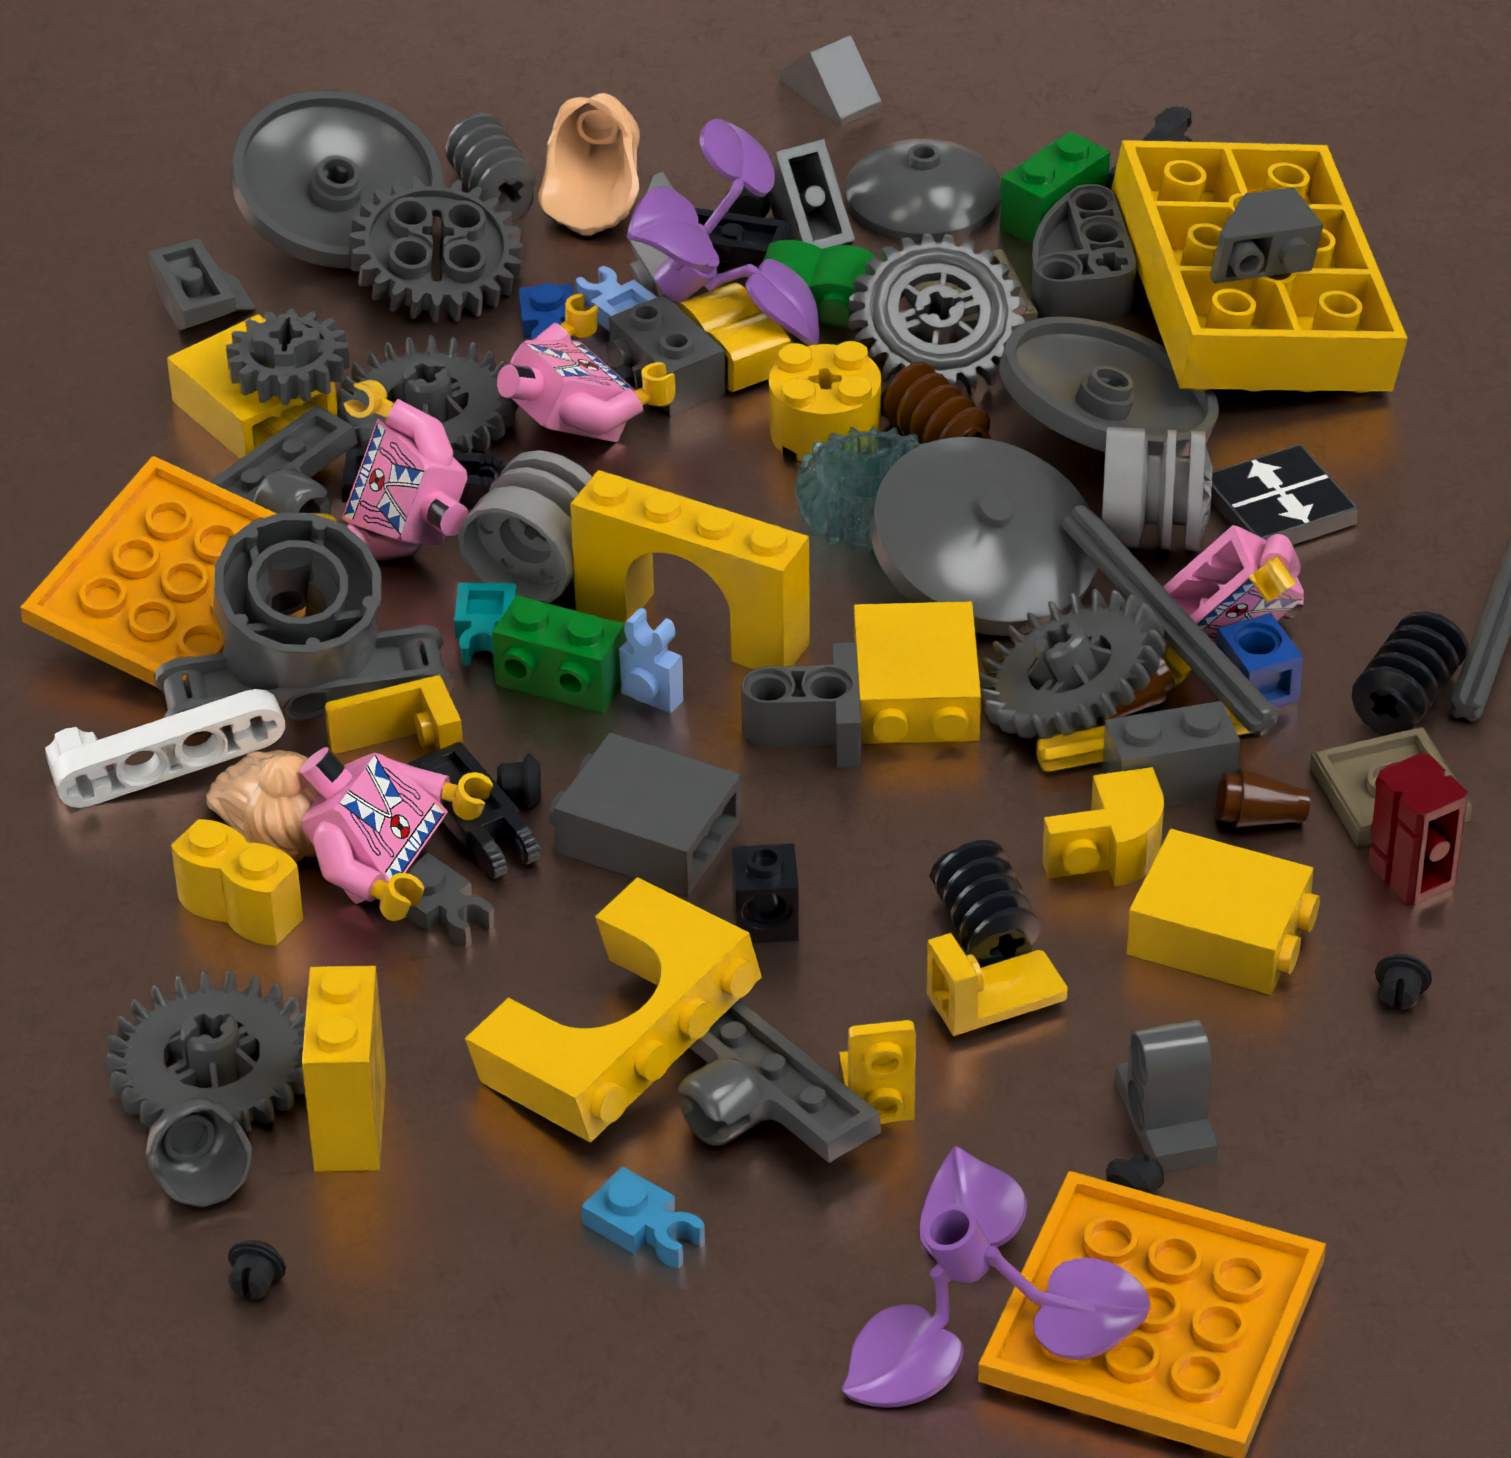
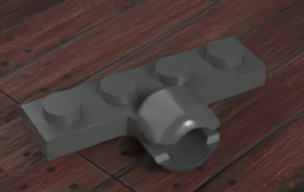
(282, 467)
(765, 1076)

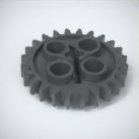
(395, 245)

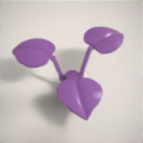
(671, 226)
(965, 1217)

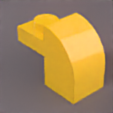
(1115, 836)

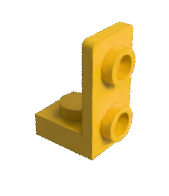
(394, 713)
(978, 996)
(882, 1067)

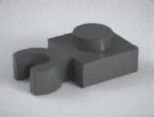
(448, 901)

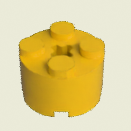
(822, 393)

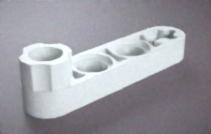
(80, 759)

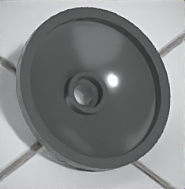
(922, 190)

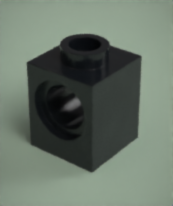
(766, 892)

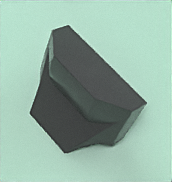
(194, 286)

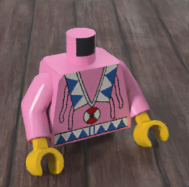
(572, 387)
(406, 480)
(1235, 582)
(377, 820)

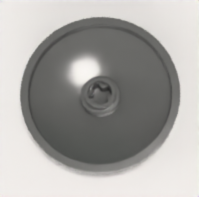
(313, 163)
(1100, 376)
(980, 528)

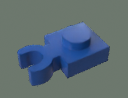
(542, 307)

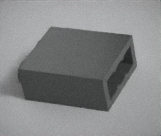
(647, 813)

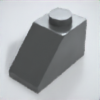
(809, 195)

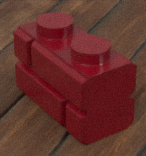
(1417, 828)

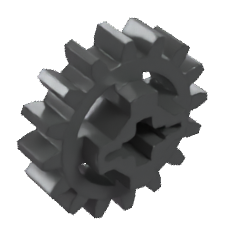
(287, 356)

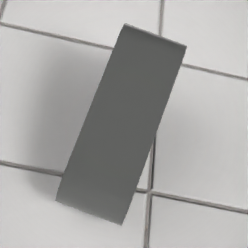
(1083, 258)

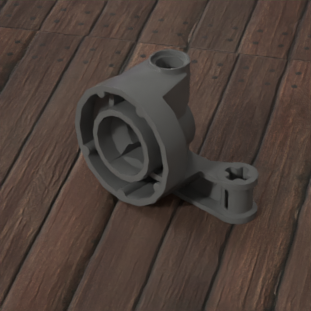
(304, 661)

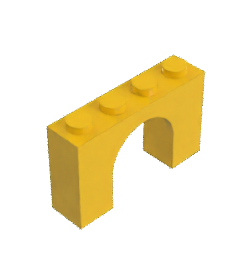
(751, 561)
(593, 1074)

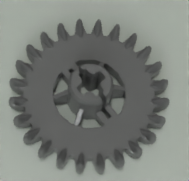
(935, 320)
(438, 387)
(1072, 666)
(213, 1039)

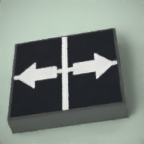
(1282, 495)

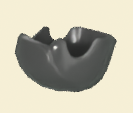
(198, 1152)

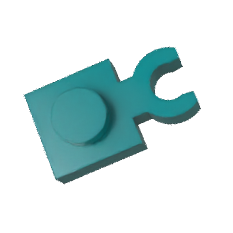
(477, 613)

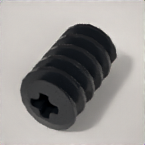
(1409, 672)
(985, 902)

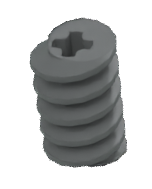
(490, 159)

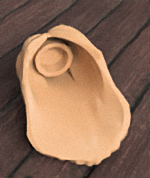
(591, 165)
(266, 800)

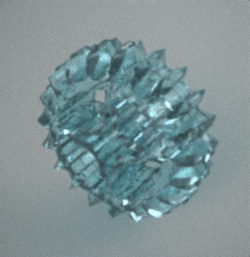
(842, 480)

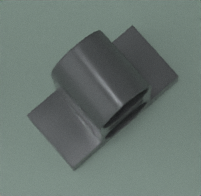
(806, 706)
(1169, 1093)

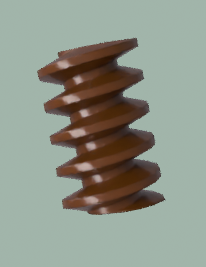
(929, 406)

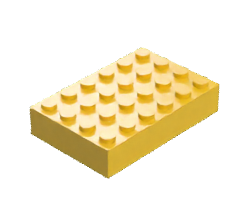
(1262, 333)

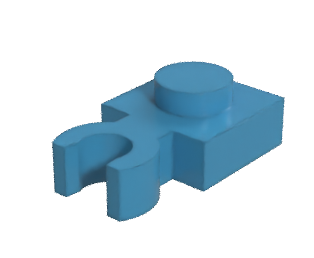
(639, 1212)

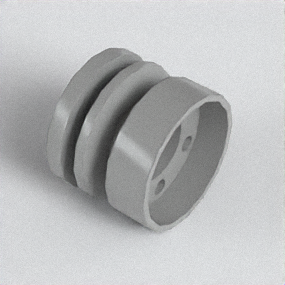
(1156, 487)
(524, 526)

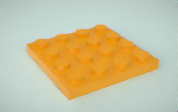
(145, 573)
(1216, 1325)

